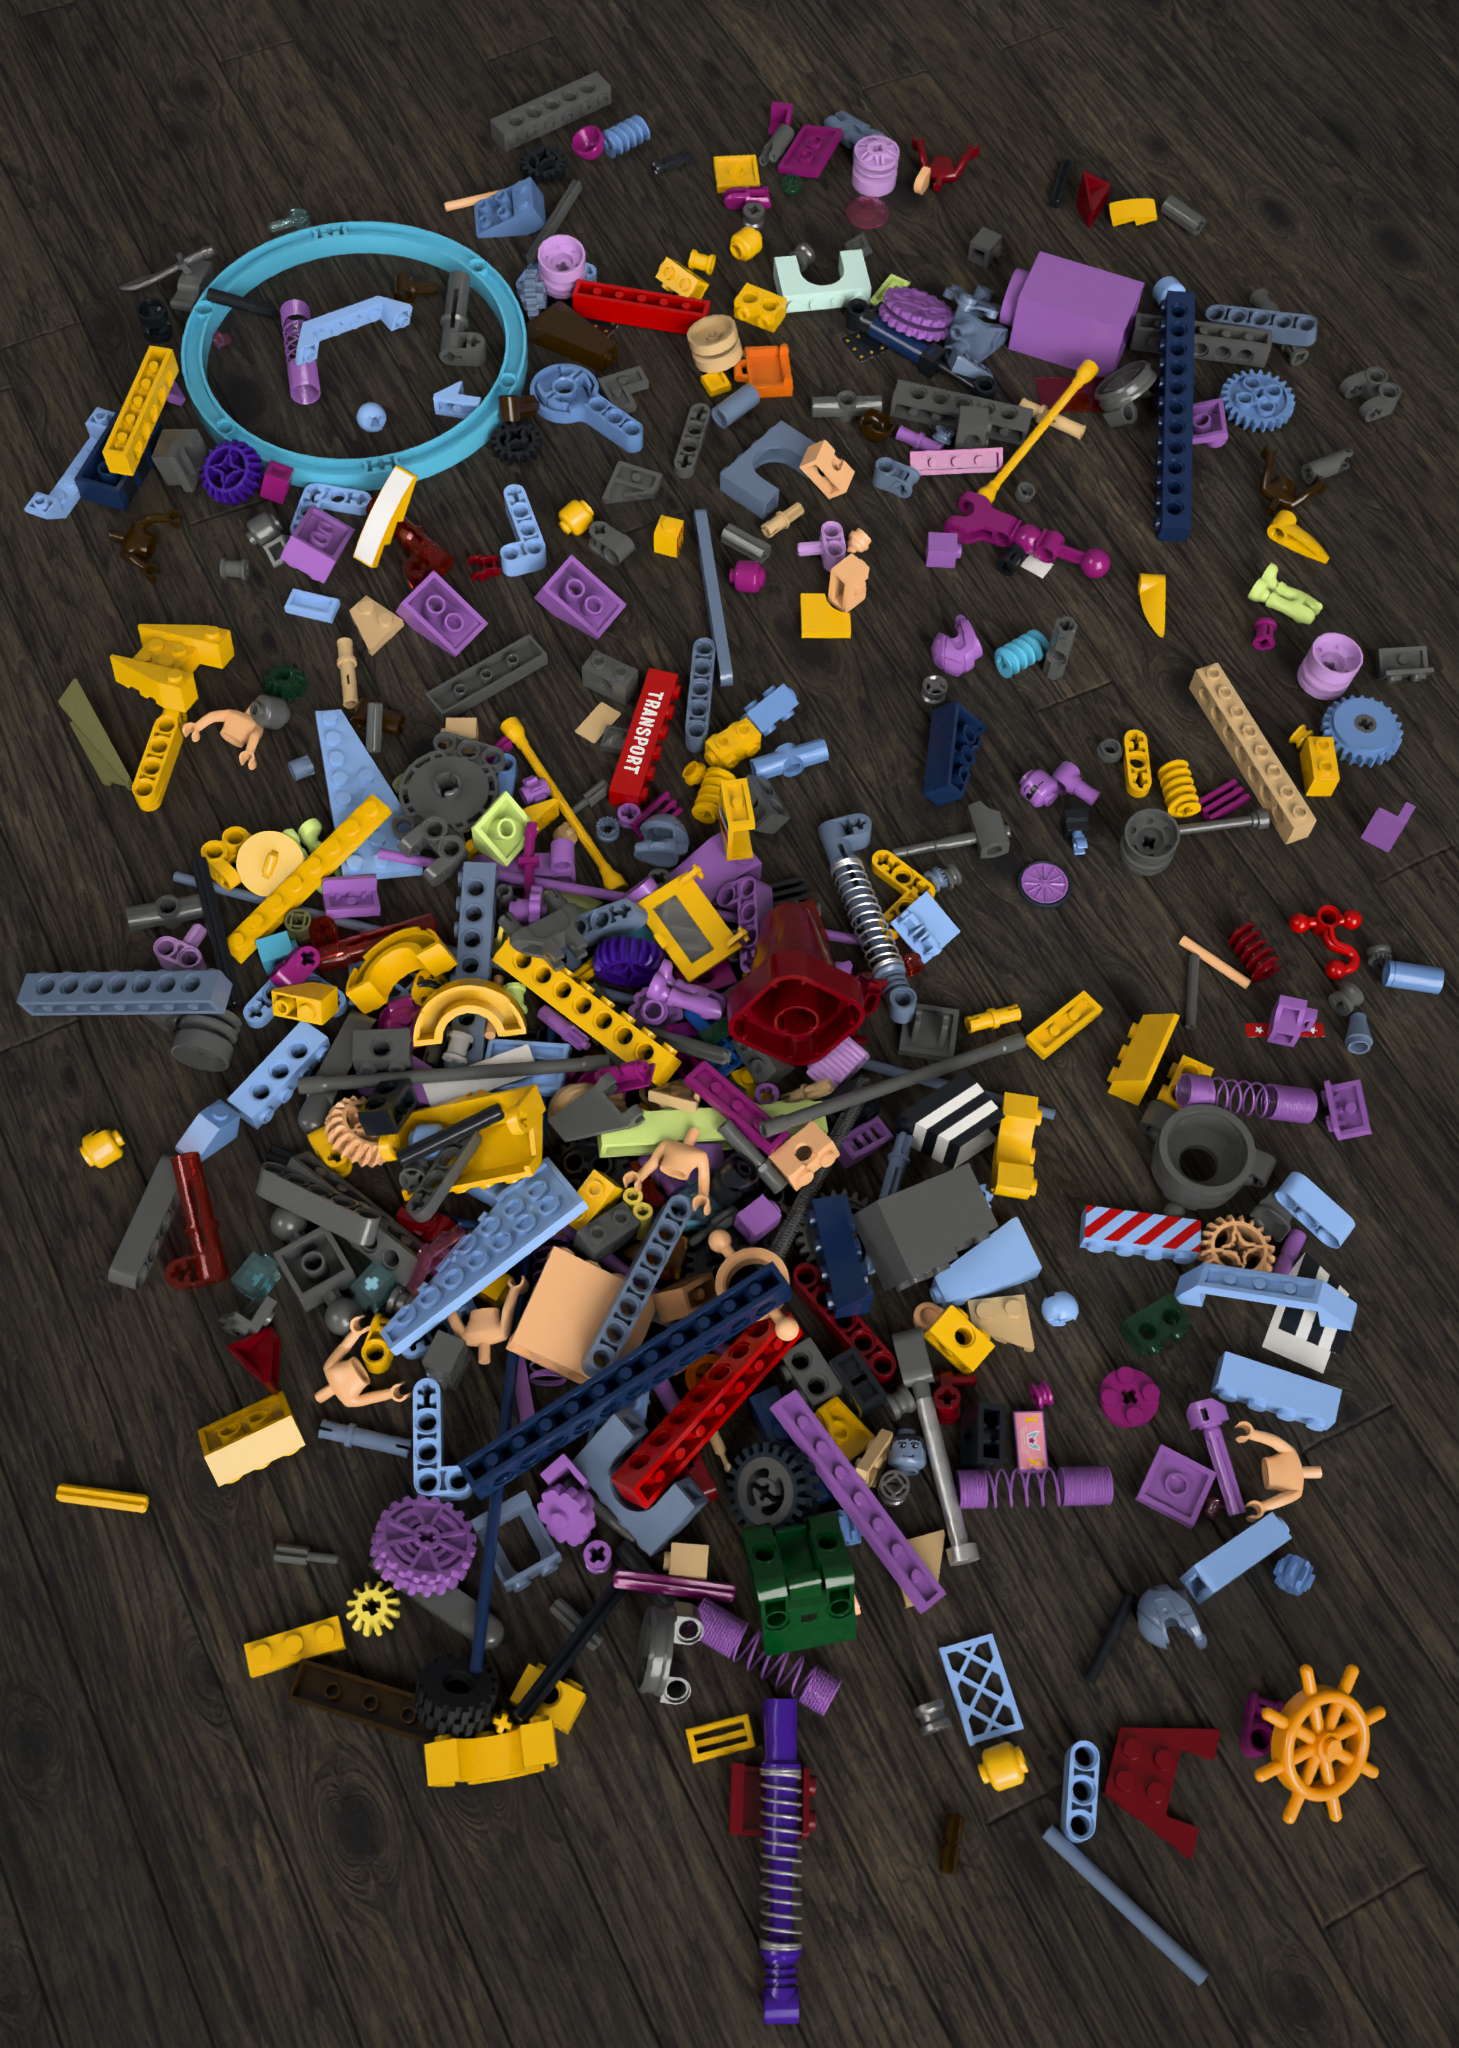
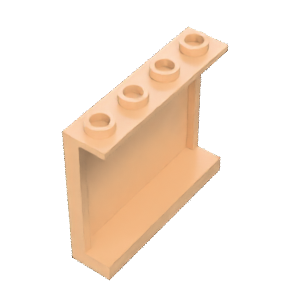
(567, 1312)

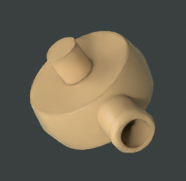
(566, 832)

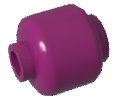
(748, 576)

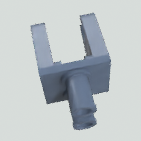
(974, 335)

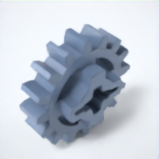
(533, 293)

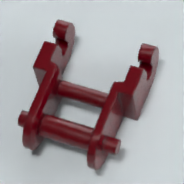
(484, 561)

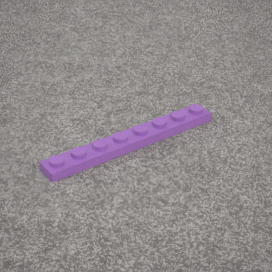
(858, 1502)

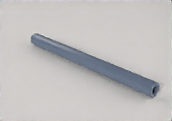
(1125, 1905)

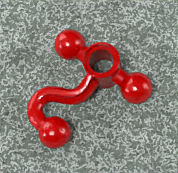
(1349, 919)

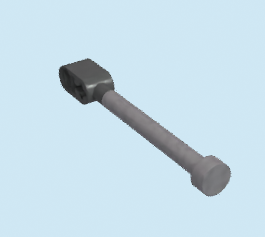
(918, 1373)

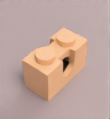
(837, 471)
(852, 587)
(790, 1158)

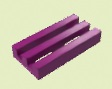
(1236, 791)
(670, 804)

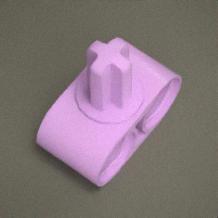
(830, 545)
(183, 950)

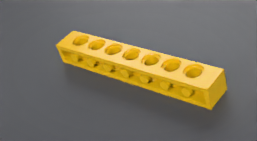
(594, 1019)

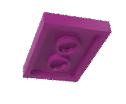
(810, 151)

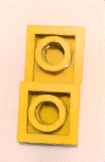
(1137, 210)

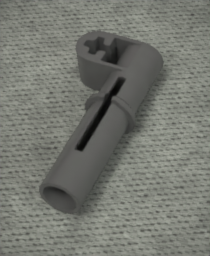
(457, 345)

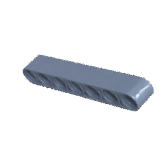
(628, 1293)

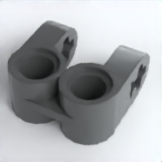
(1373, 386)
(421, 837)

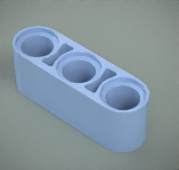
(1315, 1210)
(1088, 1777)

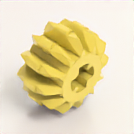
(363, 1618)

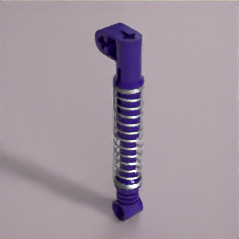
(781, 1847)

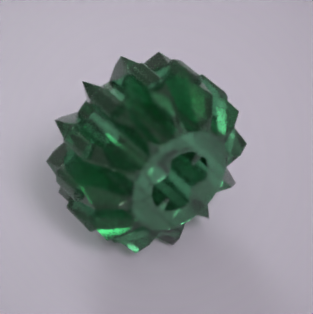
(285, 682)

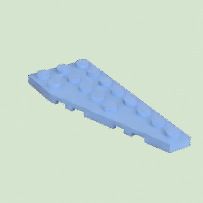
(350, 780)

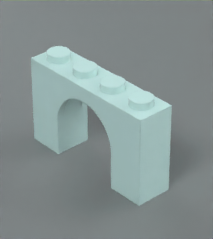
(807, 296)

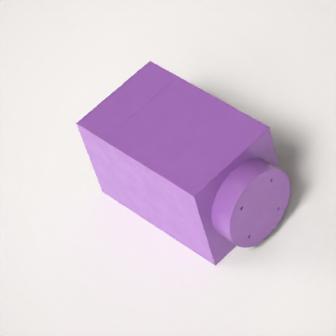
(1070, 313)

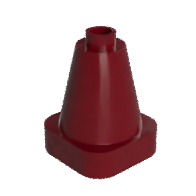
(794, 996)

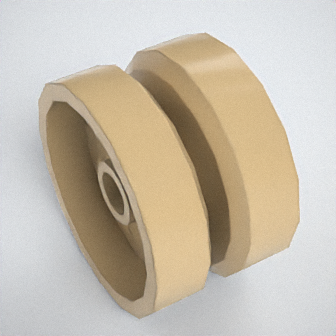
(715, 343)

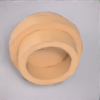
(858, 541)

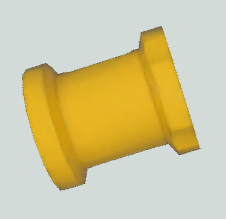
(702, 262)

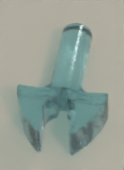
(298, 219)

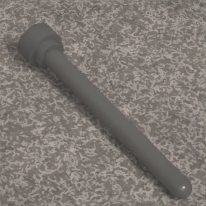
(1257, 819)

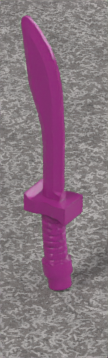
(528, 860)

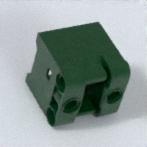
(817, 1581)

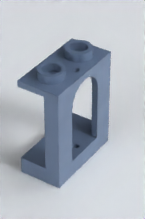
(550, 1557)

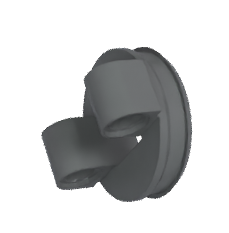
(1122, 387)
(655, 1648)

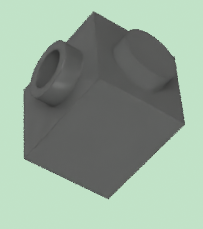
(985, 247)

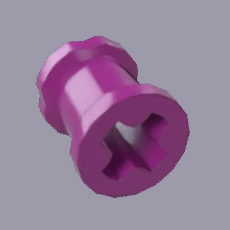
(1264, 634)

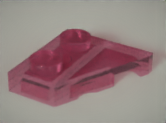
(432, 1254)

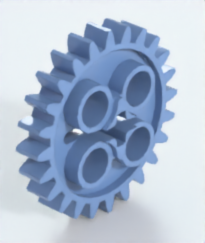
(1257, 400)

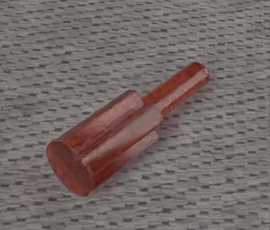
(649, 1190)

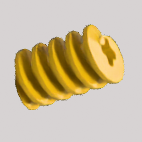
(1178, 789)
(707, 802)

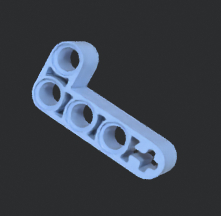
(529, 551)
(434, 1440)

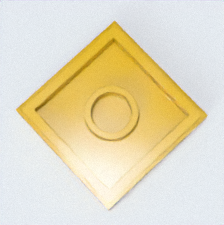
(735, 172)

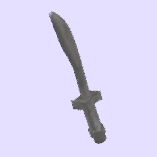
(182, 264)

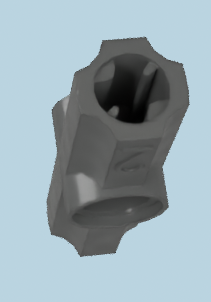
(844, 405)
(1059, 647)
(155, 914)

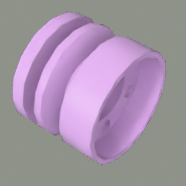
(875, 165)
(561, 264)
(1330, 666)

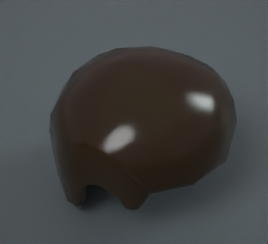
(875, 426)

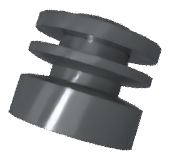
(1154, 830)
(206, 1040)

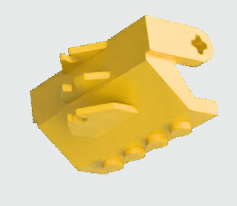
(507, 1148)

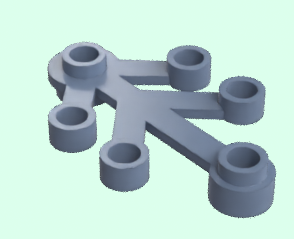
(977, 301)

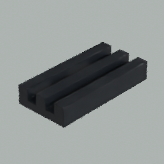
(787, 888)

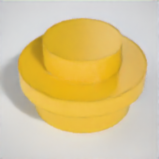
(694, 773)

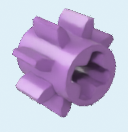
(534, 790)

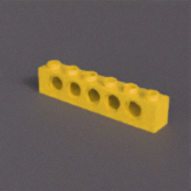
(140, 411)

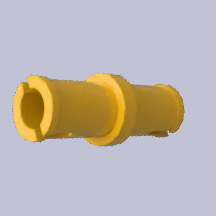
(992, 1018)

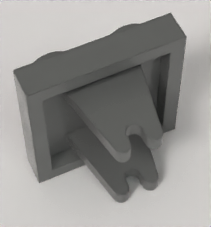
(930, 1033)

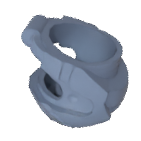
(664, 841)
(1166, 1608)

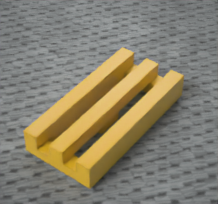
(694, 1745)

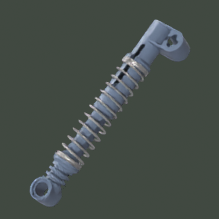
(849, 873)

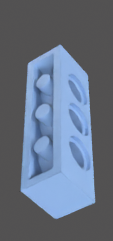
(282, 1059)

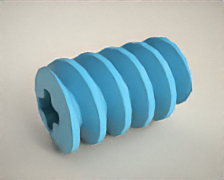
(1020, 653)

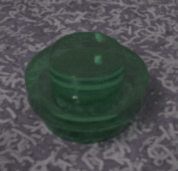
(791, 184)

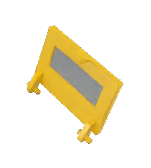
(690, 926)

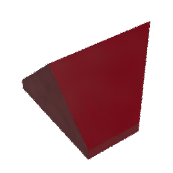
(1091, 197)
(260, 1357)

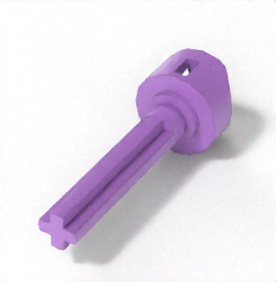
(1217, 1449)

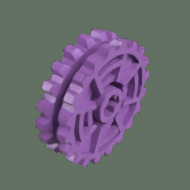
(916, 313)
(423, 1545)

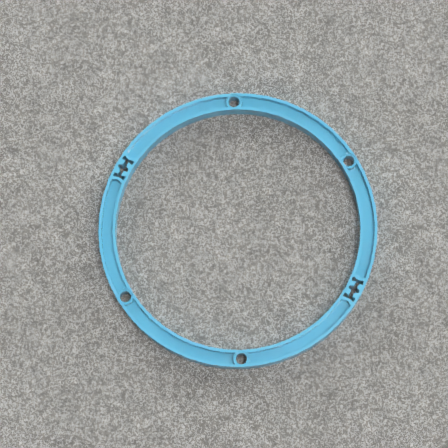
(351, 238)

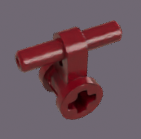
(948, 1397)

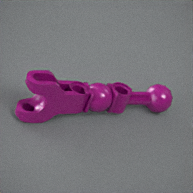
(1002, 529)

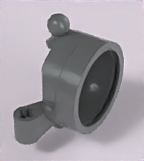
(1217, 1134)

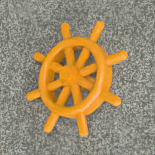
(1320, 1743)

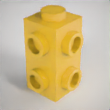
(681, 279)
(732, 745)

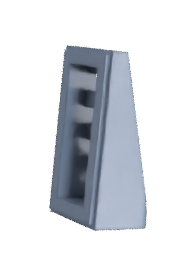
(966, 365)

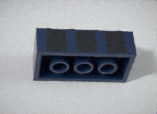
(113, 489)

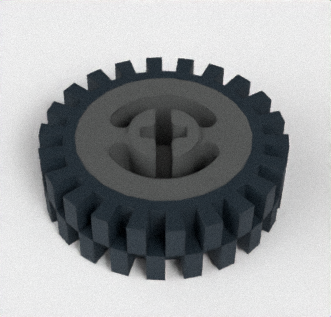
(759, 1496)

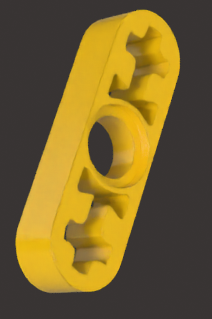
(1132, 772)

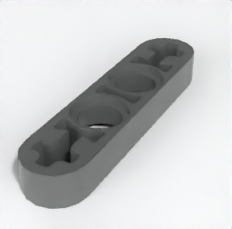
(692, 440)
(426, 1200)

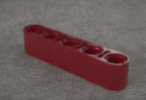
(844, 1336)

